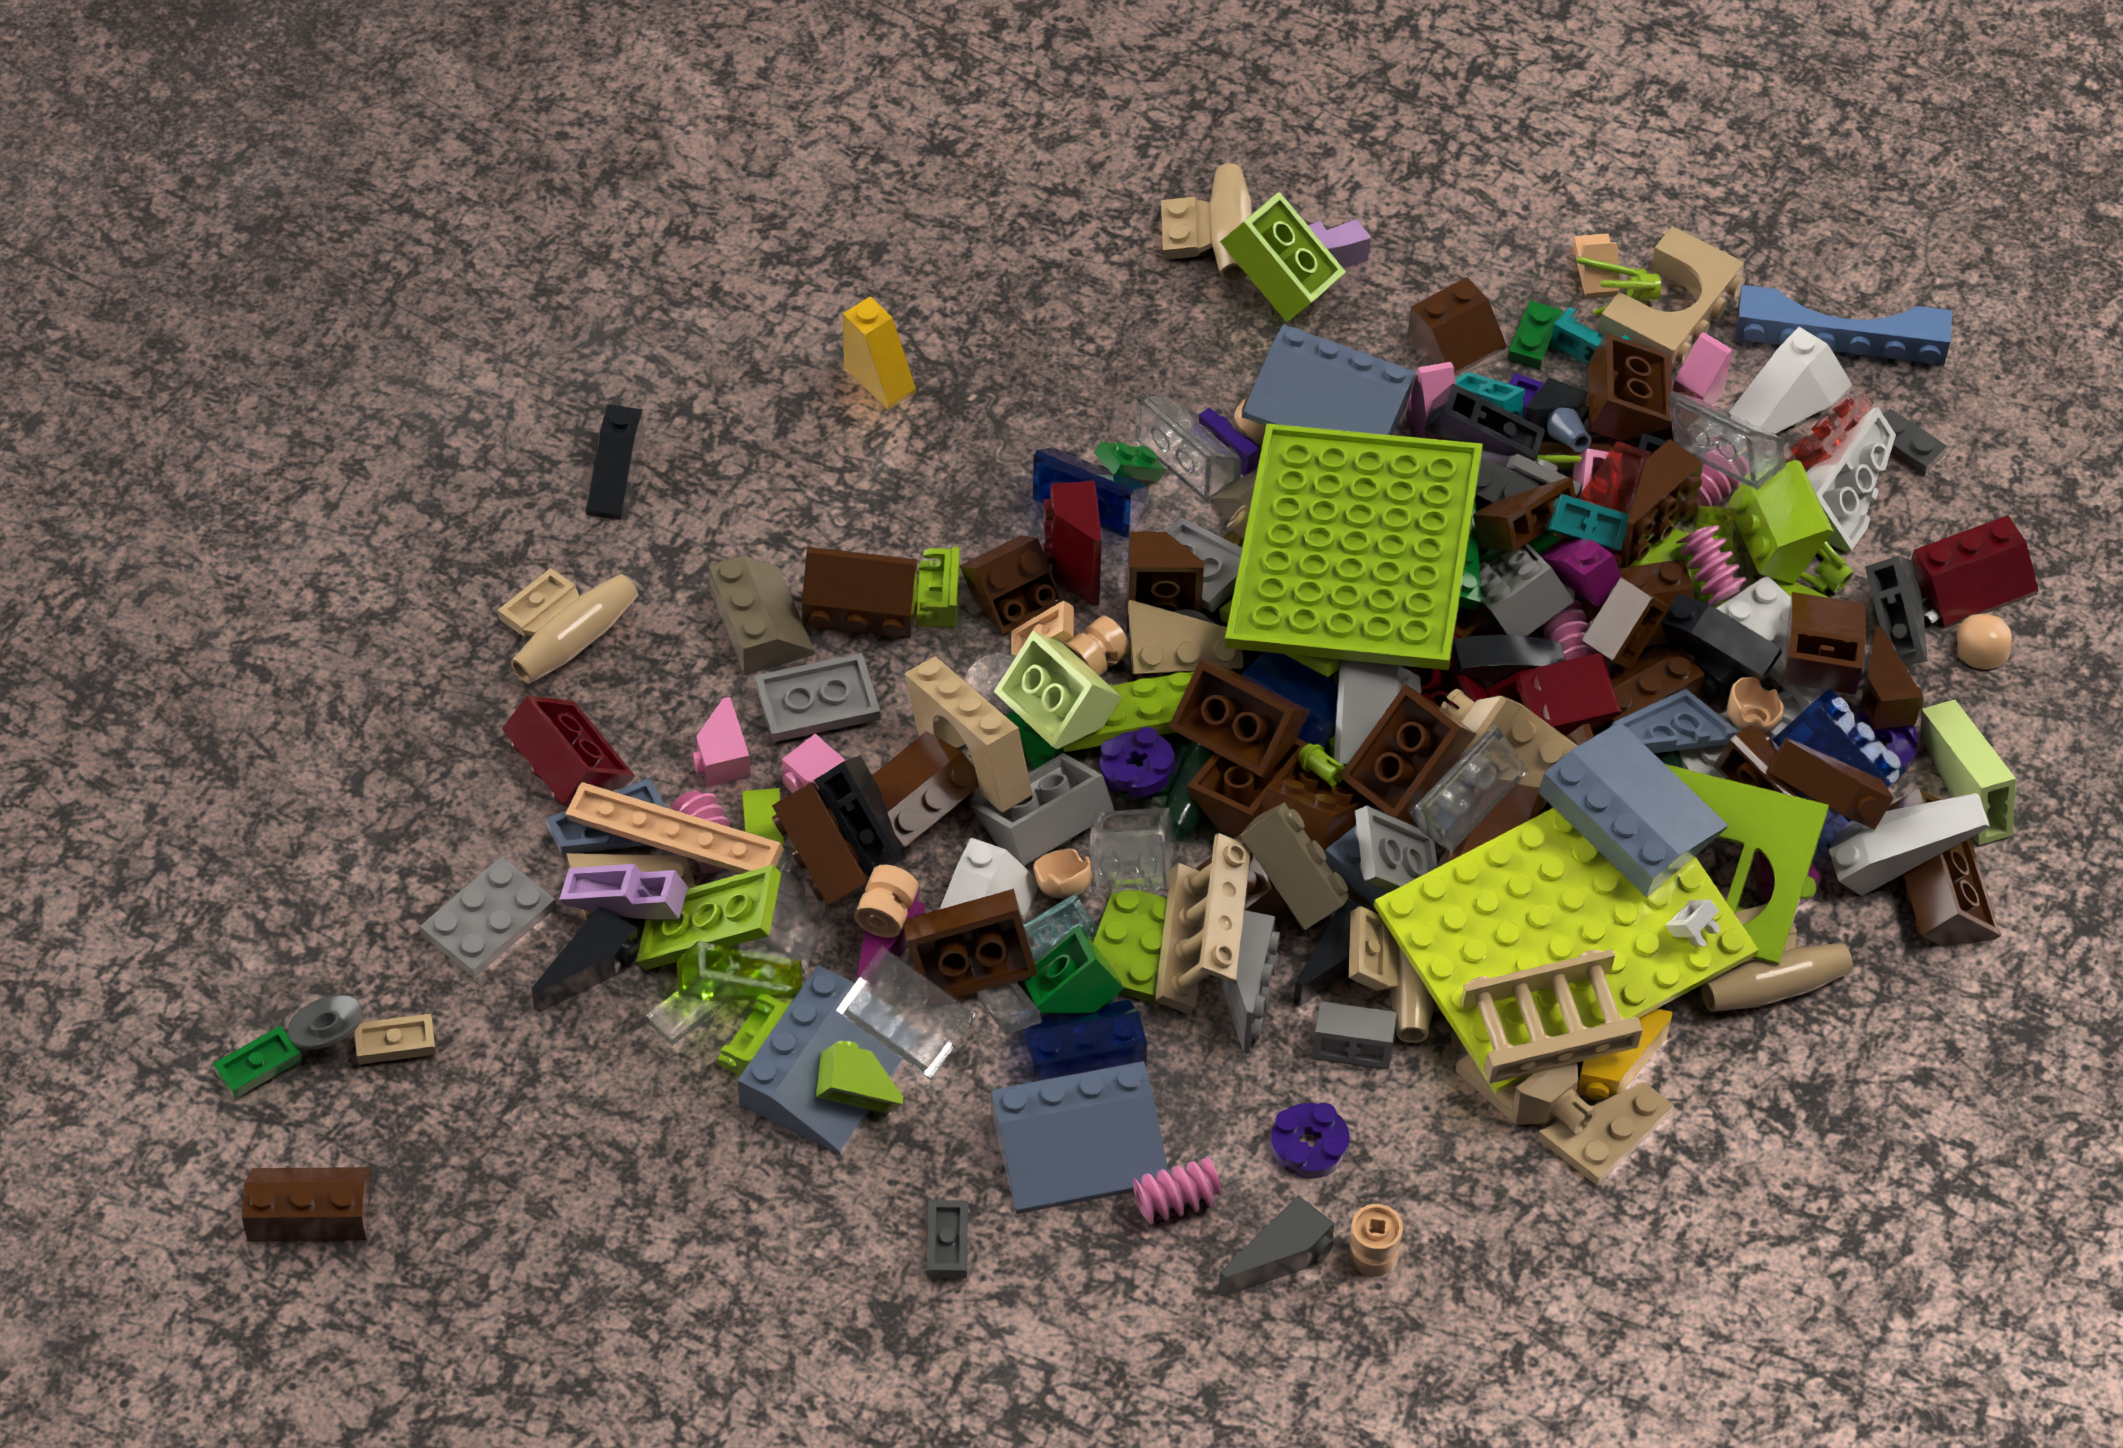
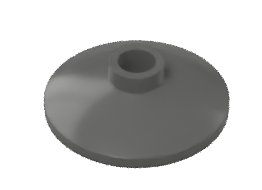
(325, 1022)

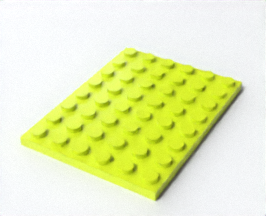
(1545, 900)

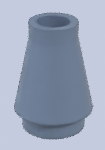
(1567, 428)

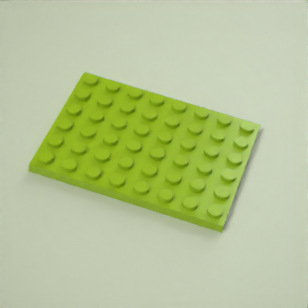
(1355, 547)

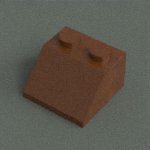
(1456, 326)

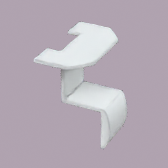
(1932, 615)

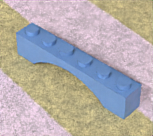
(1914, 335)

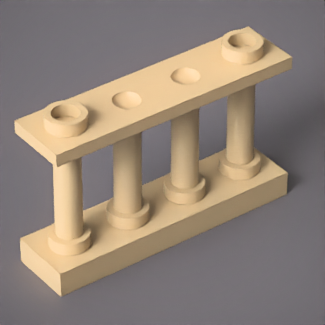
(1203, 924)
(1545, 1051)

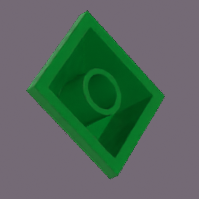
(1073, 977)

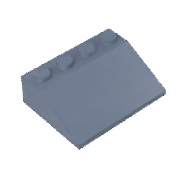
(1327, 386)
(1630, 807)
(784, 1071)
(1078, 1136)

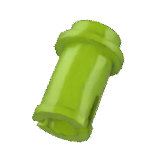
(1315, 760)

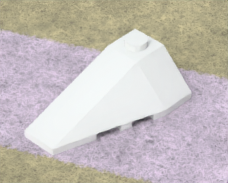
(1793, 385)
(1849, 478)
(1904, 840)
(988, 871)

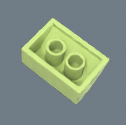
(1056, 691)

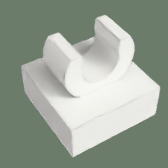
(1692, 919)

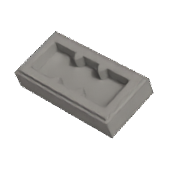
(1541, 472)

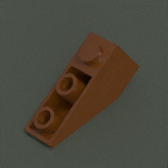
(1888, 689)

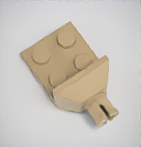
(1530, 736)
(1535, 1097)

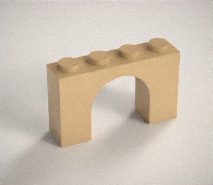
(1698, 267)
(961, 716)

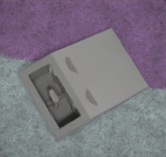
(1521, 591)
(1252, 986)

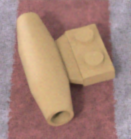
(1198, 225)
(562, 620)
(1382, 965)
(1763, 983)

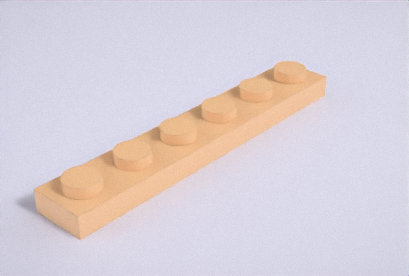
(671, 830)

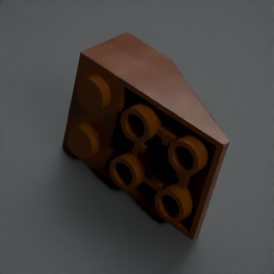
(1662, 499)
(1824, 643)
(1324, 808)

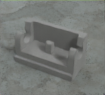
(1354, 1035)

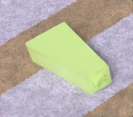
(1970, 766)

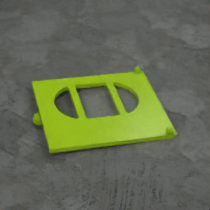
(1785, 833)

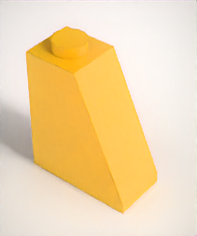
(876, 354)
(1614, 1072)

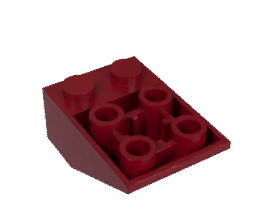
(1565, 692)

